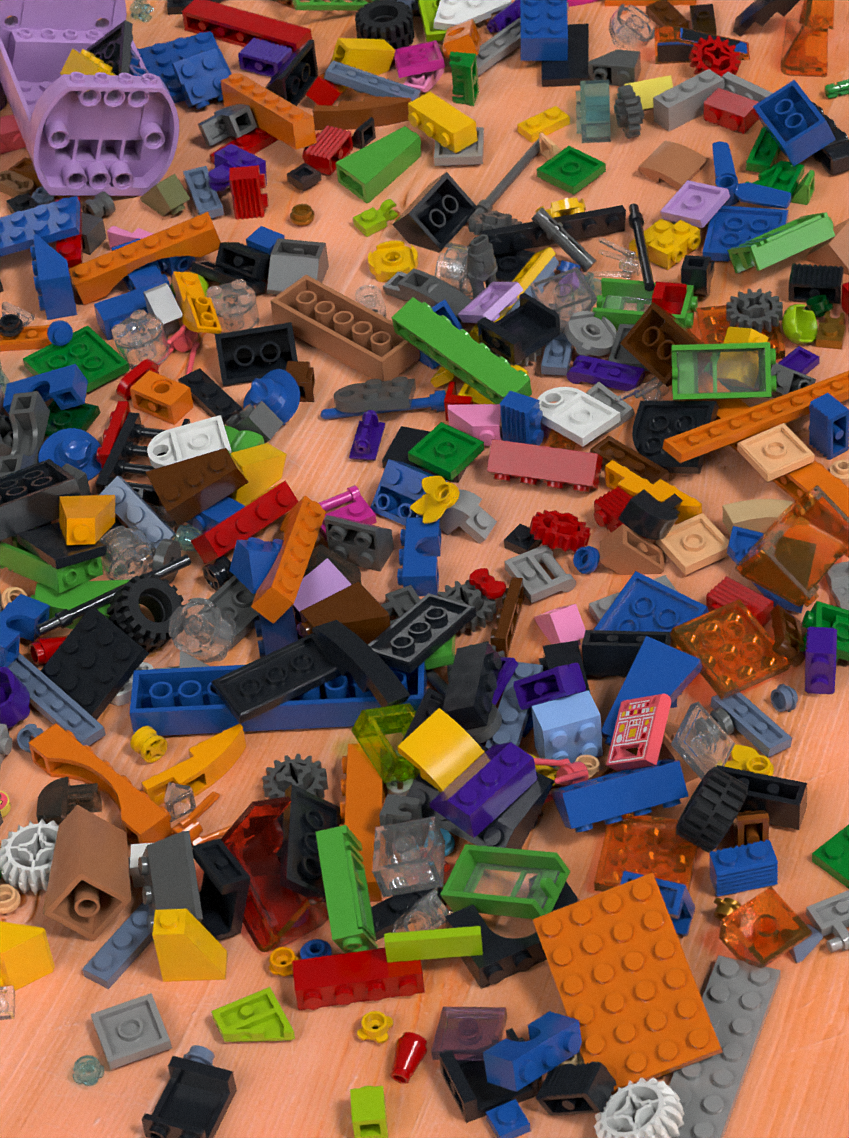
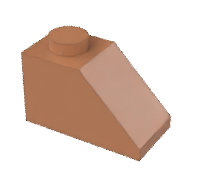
(629, 552)

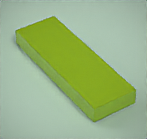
(433, 944)

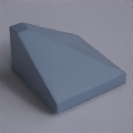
(801, 950)

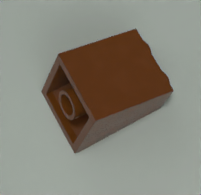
(352, 608)

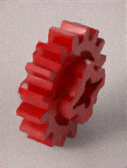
(714, 56)
(560, 530)

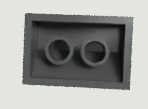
(169, 877)

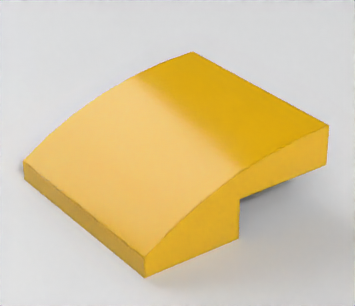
(440, 749)

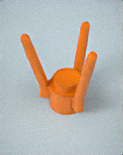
(192, 825)

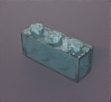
(593, 111)

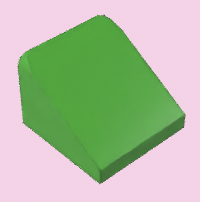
(805, 189)

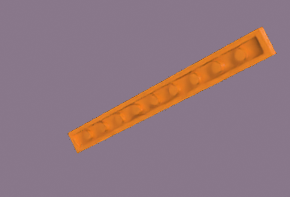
(753, 419)

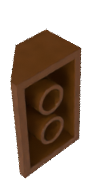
(652, 341)

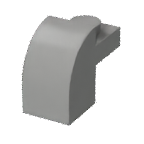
(469, 516)

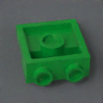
(830, 617)

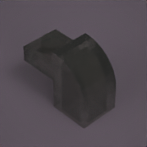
(60, 799)

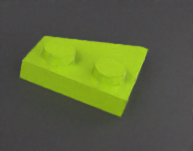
(253, 1019)

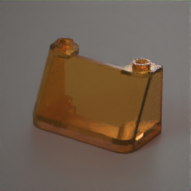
(807, 39)
(798, 548)

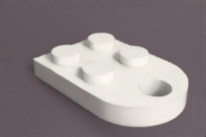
(576, 414)
(188, 442)

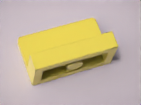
(650, 88)

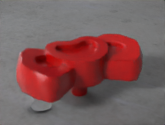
(486, 583)

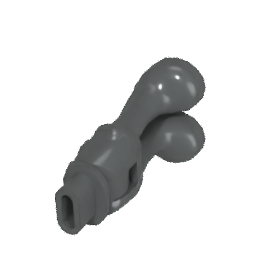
(481, 264)

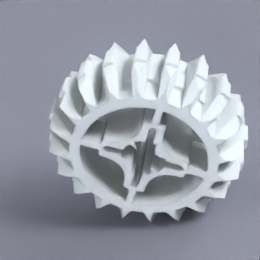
(28, 856)
(641, 1111)

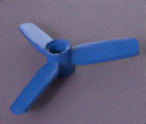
(743, 192)

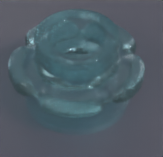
(84, 1065)

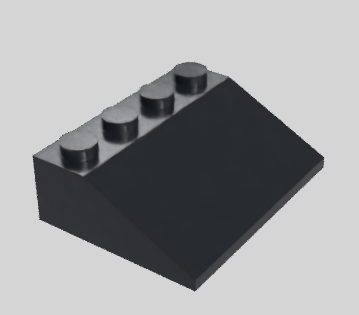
(32, 497)
(508, 829)

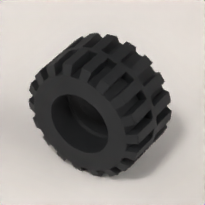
(386, 21)
(157, 597)
(711, 809)

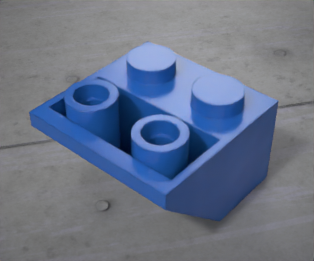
(398, 491)

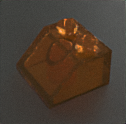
(762, 929)

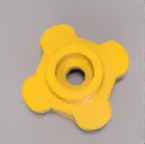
(372, 1020)

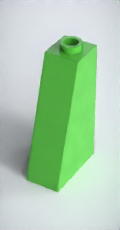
(379, 164)
(75, 596)

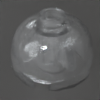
(630, 28)

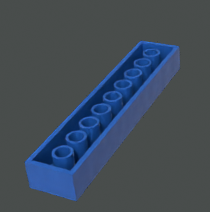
(185, 703)

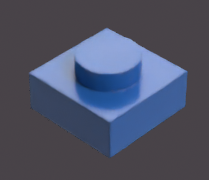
(508, 1120)

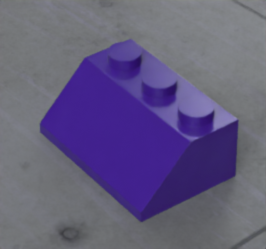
(486, 788)

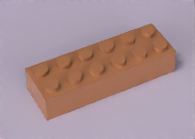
(344, 329)

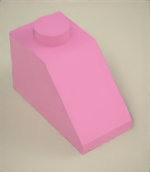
(477, 420)
(562, 624)

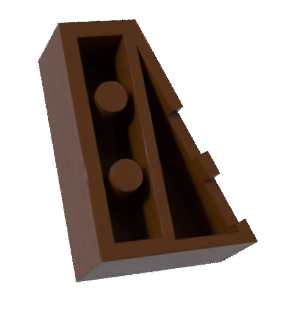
(196, 483)

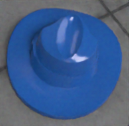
(277, 391)
(74, 448)

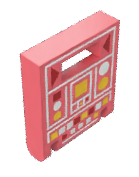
(641, 725)

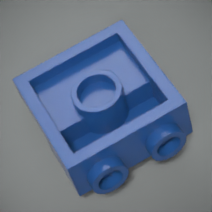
(200, 78)

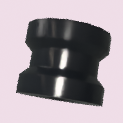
(218, 573)

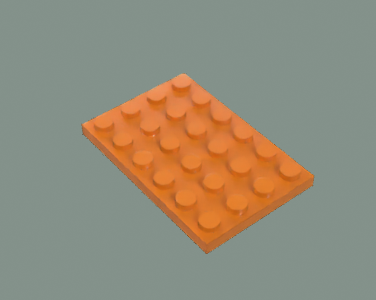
(628, 982)

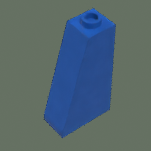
(654, 672)

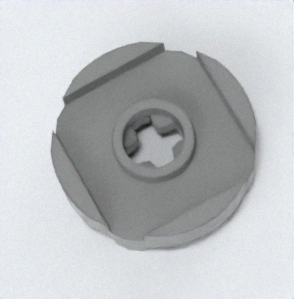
(590, 334)

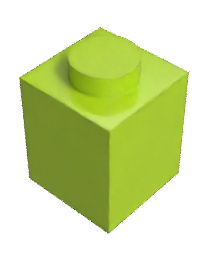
(369, 1112)

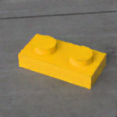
(544, 122)

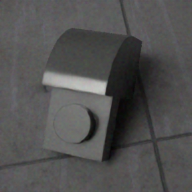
(227, 122)

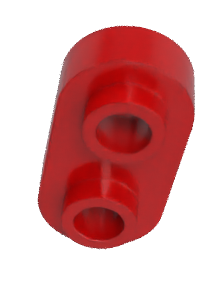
(133, 376)

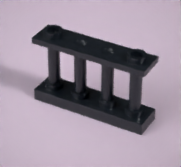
(124, 449)

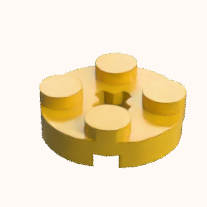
(565, 207)
(383, 268)

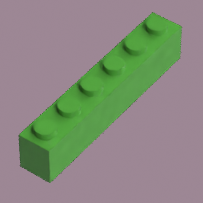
(459, 352)

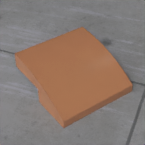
(673, 164)

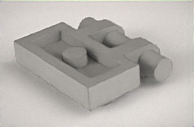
(832, 917)

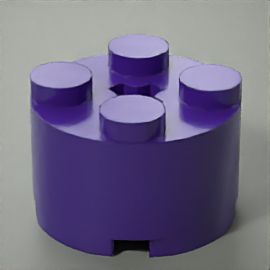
(13, 698)

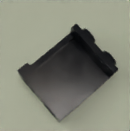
(521, 330)
(222, 889)
(470, 1086)
(191, 1101)

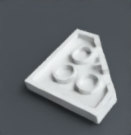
(459, 11)

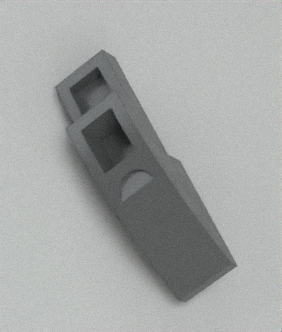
(426, 289)

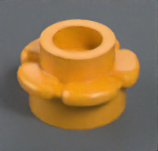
(282, 956)

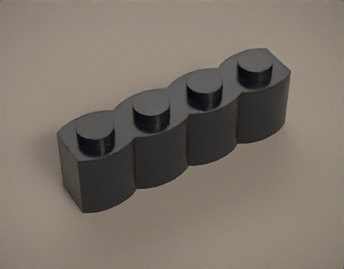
(836, 154)

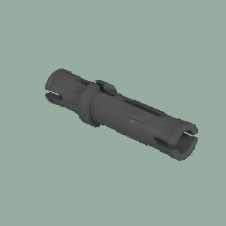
(559, 235)

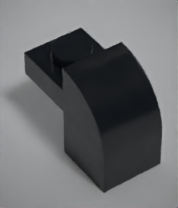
(697, 272)
(649, 516)

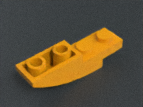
(196, 309)
(621, 476)
(206, 765)

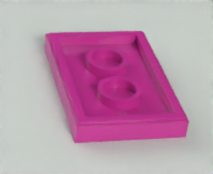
(418, 59)

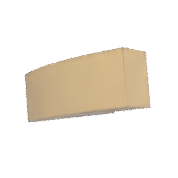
(753, 514)

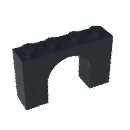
(501, 954)

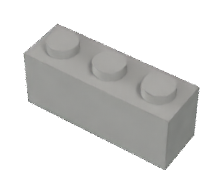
(685, 100)

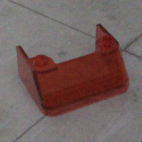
(272, 912)

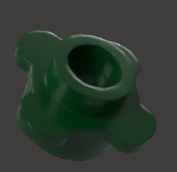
(819, 305)

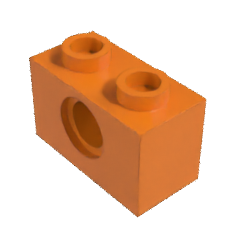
(462, 39)
(161, 397)

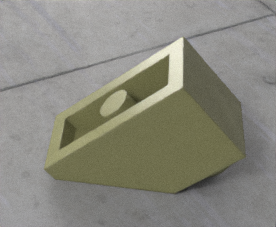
(166, 196)

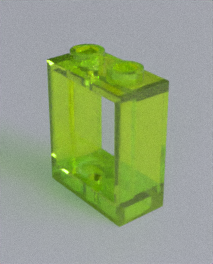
(370, 733)

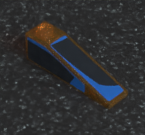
(675, 44)

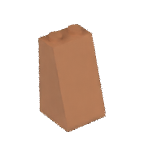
(88, 874)

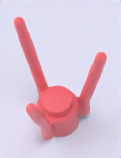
(184, 341)
(567, 774)

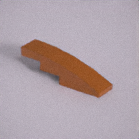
(352, 114)

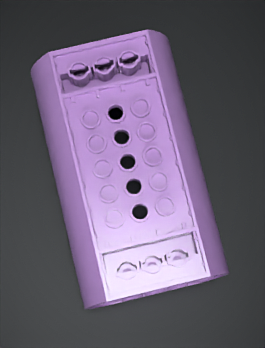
(74, 136)

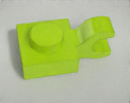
(375, 220)

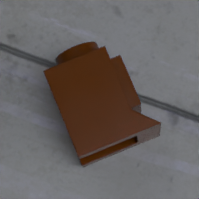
(304, 377)

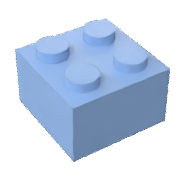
(567, 728)

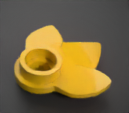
(437, 499)
(749, 760)

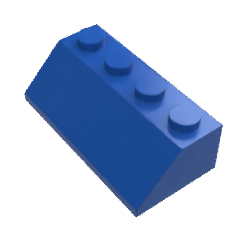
(619, 794)

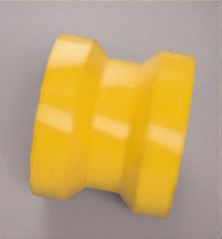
(148, 744)

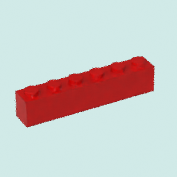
(241, 26)

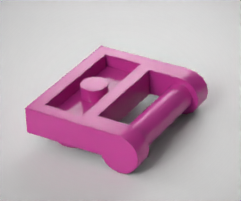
(357, 510)

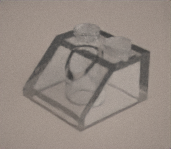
(565, 294)

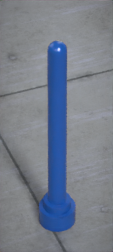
(435, 402)

